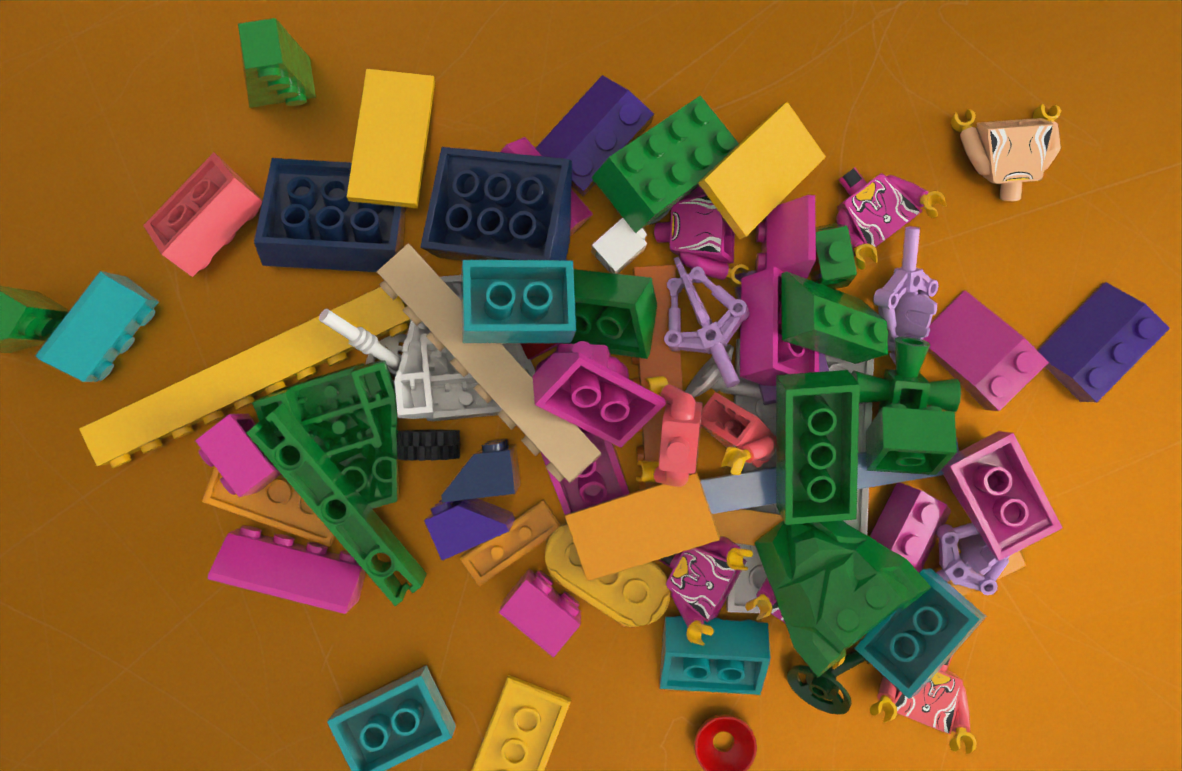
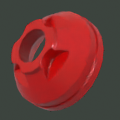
(736, 757)

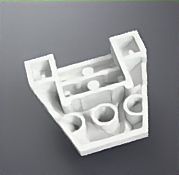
(431, 385)

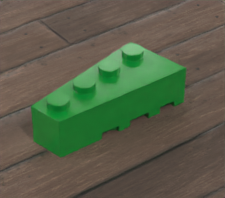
(274, 65)

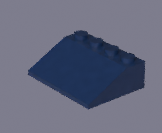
(499, 207)
(313, 224)

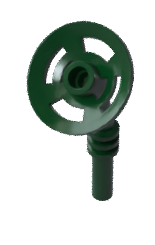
(824, 686)

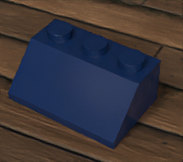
(487, 473)

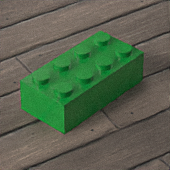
(664, 163)
(817, 446)

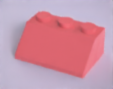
(203, 215)

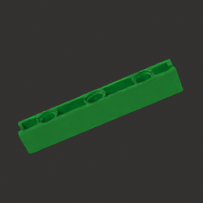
(318, 484)

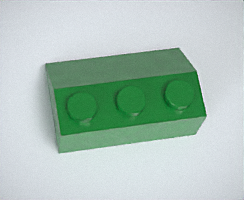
(615, 312)
(27, 318)
(831, 321)

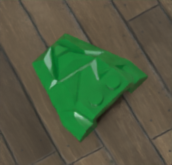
(352, 421)
(834, 586)

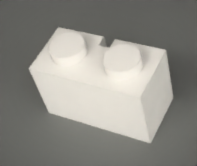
(619, 246)

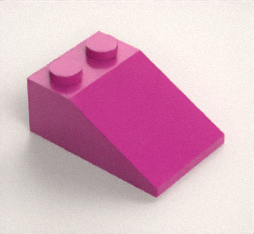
(982, 352)
(597, 483)
(1001, 494)

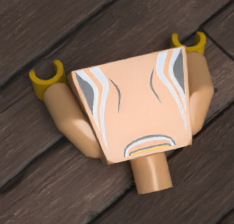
(1011, 149)

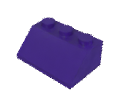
(596, 129)
(1101, 342)
(465, 524)

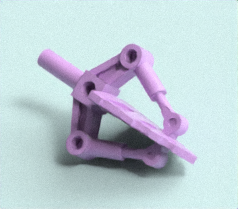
(905, 297)
(712, 336)
(975, 565)

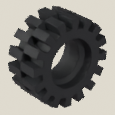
(428, 444)

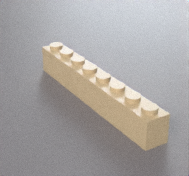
(490, 364)

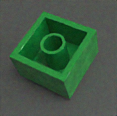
(910, 440)

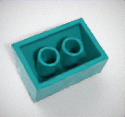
(98, 327)
(729, 662)

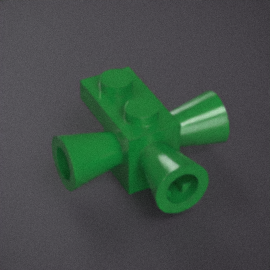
(906, 383)

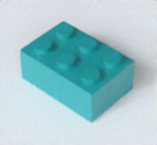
(518, 301)
(922, 637)
(392, 723)

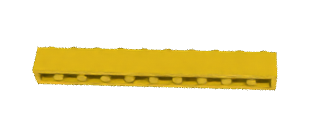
(238, 380)

